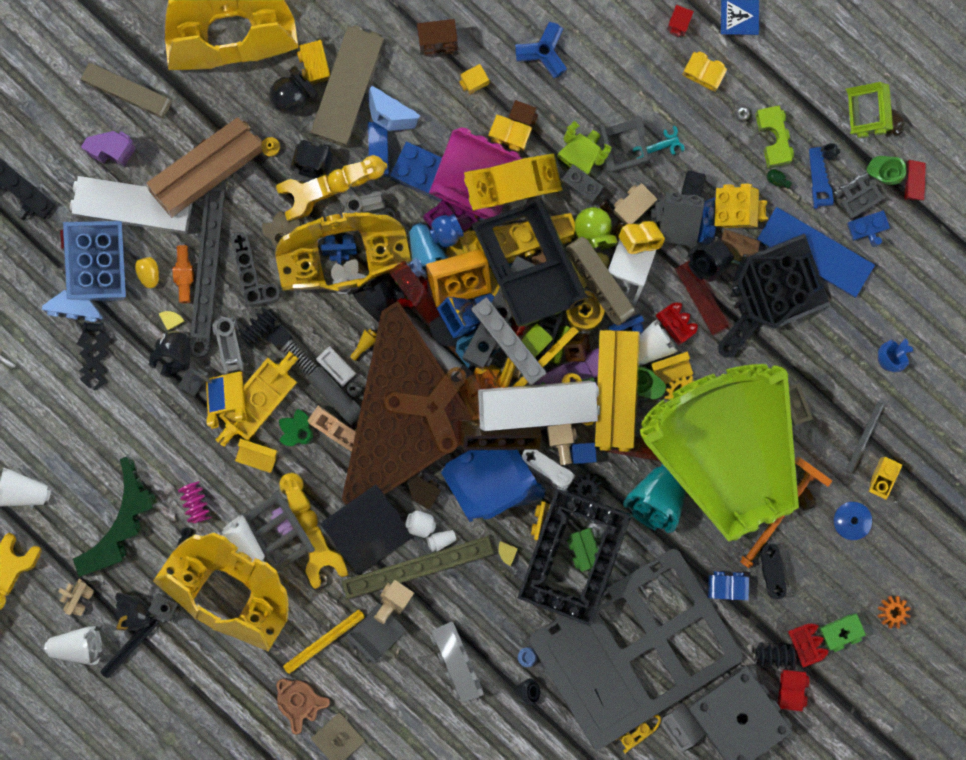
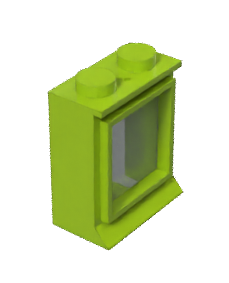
(870, 109)

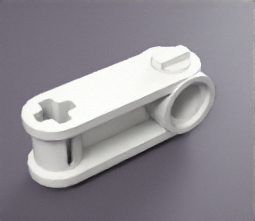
(548, 469)

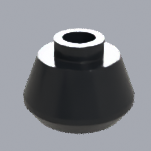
(528, 691)

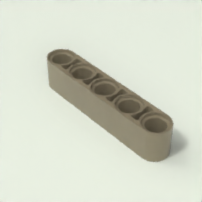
(126, 90)
(600, 281)

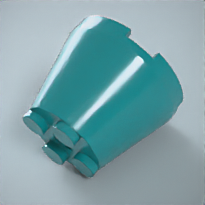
(657, 500)

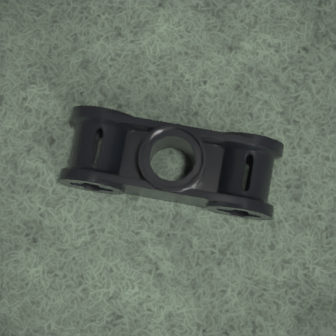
(773, 571)

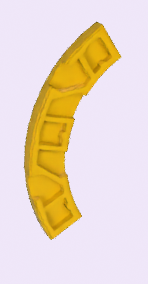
(552, 352)

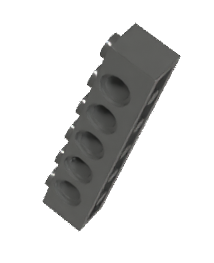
(484, 359)

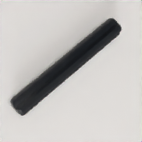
(128, 648)

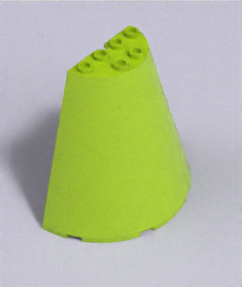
(730, 446)

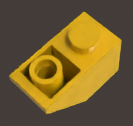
(884, 477)

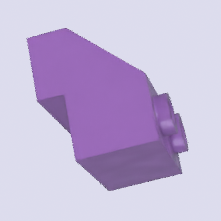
(109, 145)

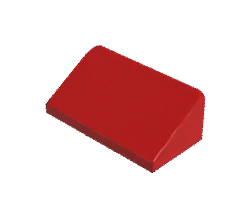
(915, 180)

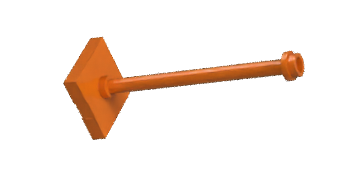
(809, 475)

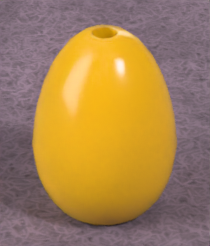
(147, 272)

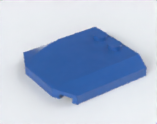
(488, 481)

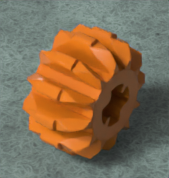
(896, 619)

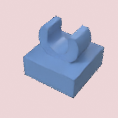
(416, 267)

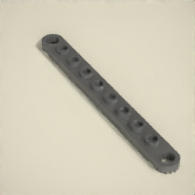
(207, 268)

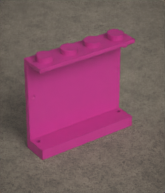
(464, 154)

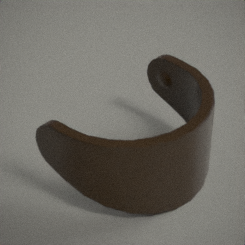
(616, 223)

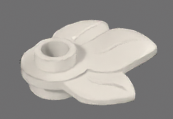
(347, 272)

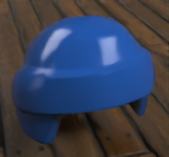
(893, 356)

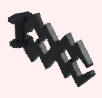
(93, 362)

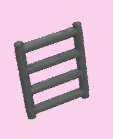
(297, 530)

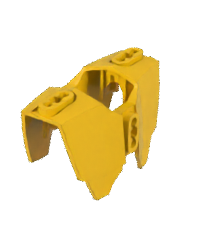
(187, 32)
(301, 248)
(215, 552)

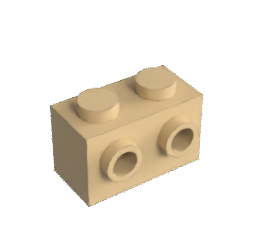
(635, 204)

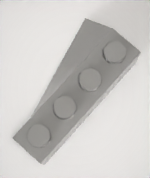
(457, 661)

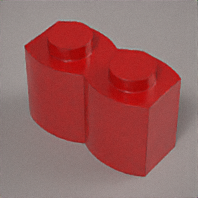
(792, 690)

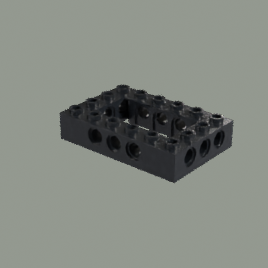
(533, 586)

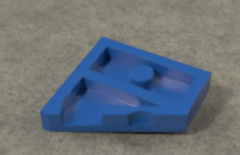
(707, 225)

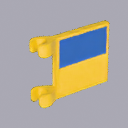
(225, 395)

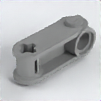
(229, 345)

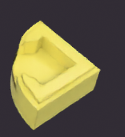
(171, 319)
(507, 553)

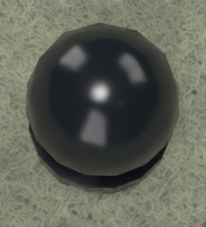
(290, 93)

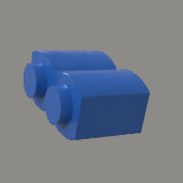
(728, 587)

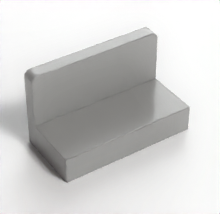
(682, 728)

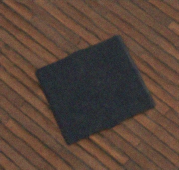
(366, 529)

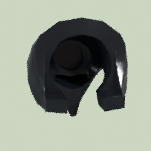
(172, 345)

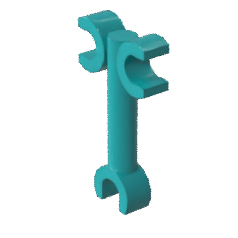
(671, 140)

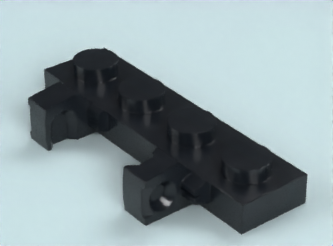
(31, 198)

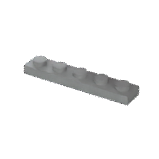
(508, 341)

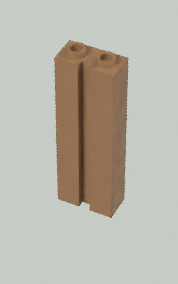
(204, 167)

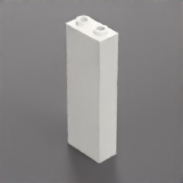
(124, 203)
(538, 405)

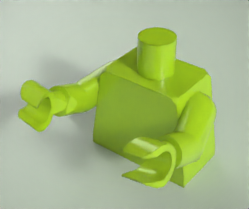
(582, 150)

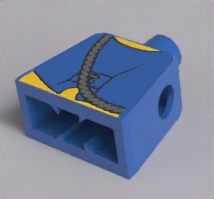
(458, 316)

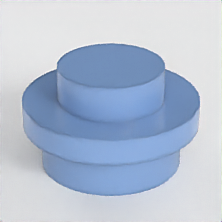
(527, 657)

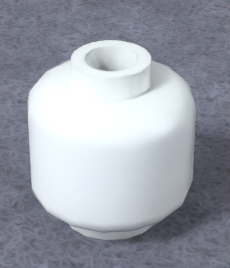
(420, 524)

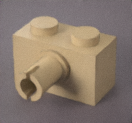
(562, 438)
(394, 599)

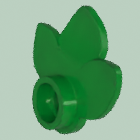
(293, 429)

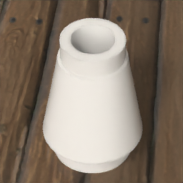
(439, 540)

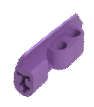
(584, 369)

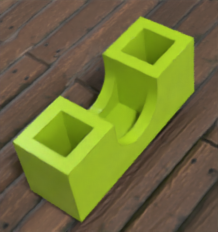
(773, 120)

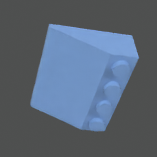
(94, 260)

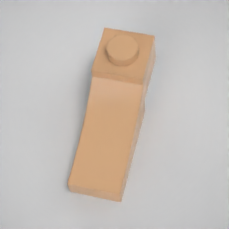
(332, 427)

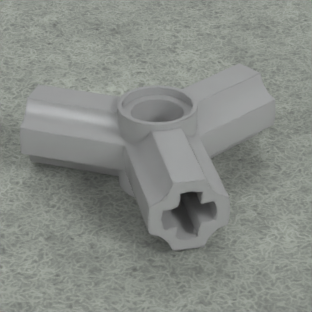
(366, 202)

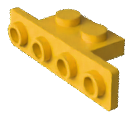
(528, 243)

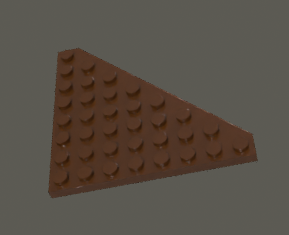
(392, 444)

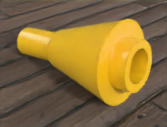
(366, 341)

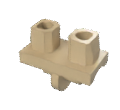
(72, 605)

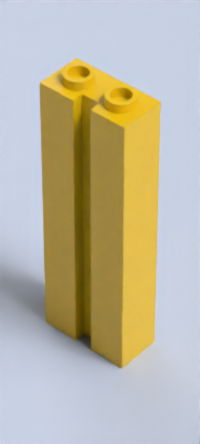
(617, 389)

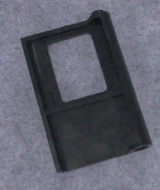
(541, 288)

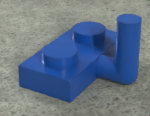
(869, 227)

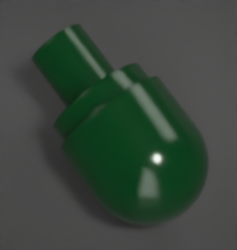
(777, 178)

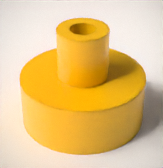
(273, 150)

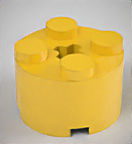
(589, 321)

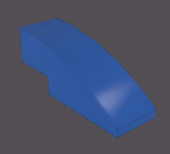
(379, 143)

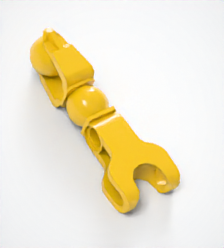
(326, 186)
(292, 487)
(13, 566)

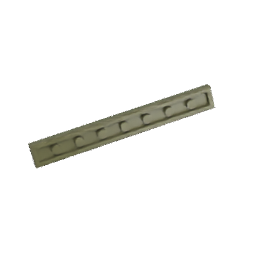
(418, 567)

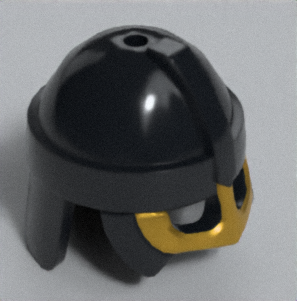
(133, 610)

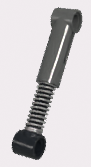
(317, 376)

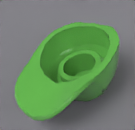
(887, 169)
(649, 384)

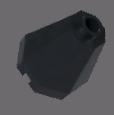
(375, 296)

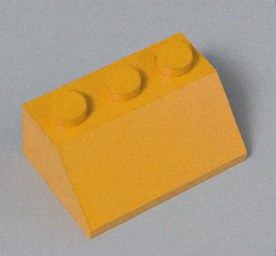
(459, 276)

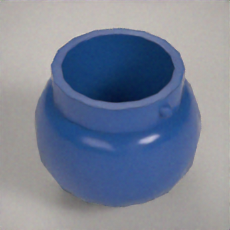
(446, 230)

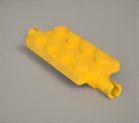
(261, 397)

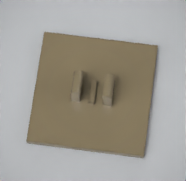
(337, 739)

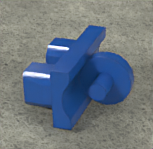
(339, 252)
(634, 322)

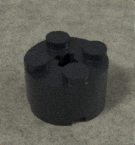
(311, 159)
(709, 259)

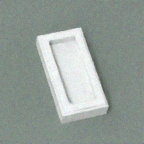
(336, 366)

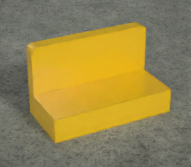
(672, 367)
(256, 456)

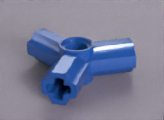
(549, 39)

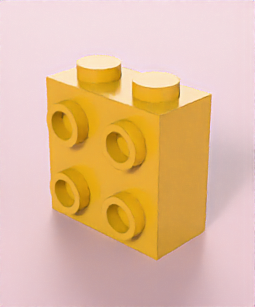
(736, 206)

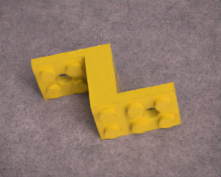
(512, 181)

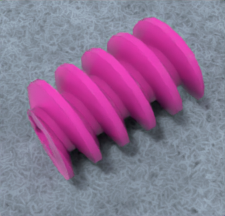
(194, 503)

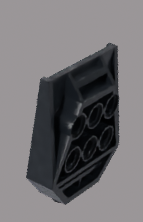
(751, 285)

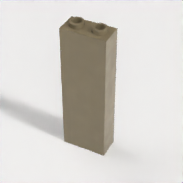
(347, 86)

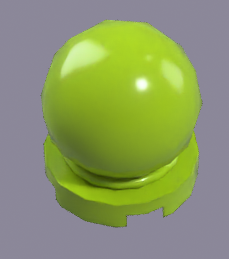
(595, 227)

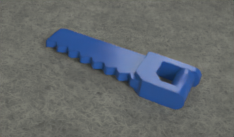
(819, 179)

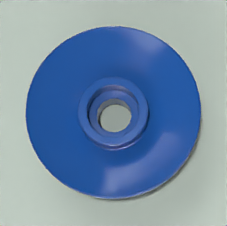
(843, 518)

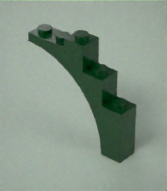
(134, 502)

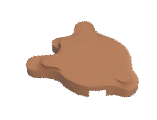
(299, 701)

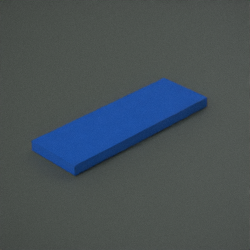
(834, 262)

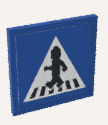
(739, 17)

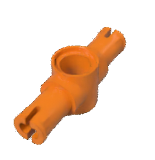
(183, 274)

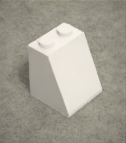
(630, 270)

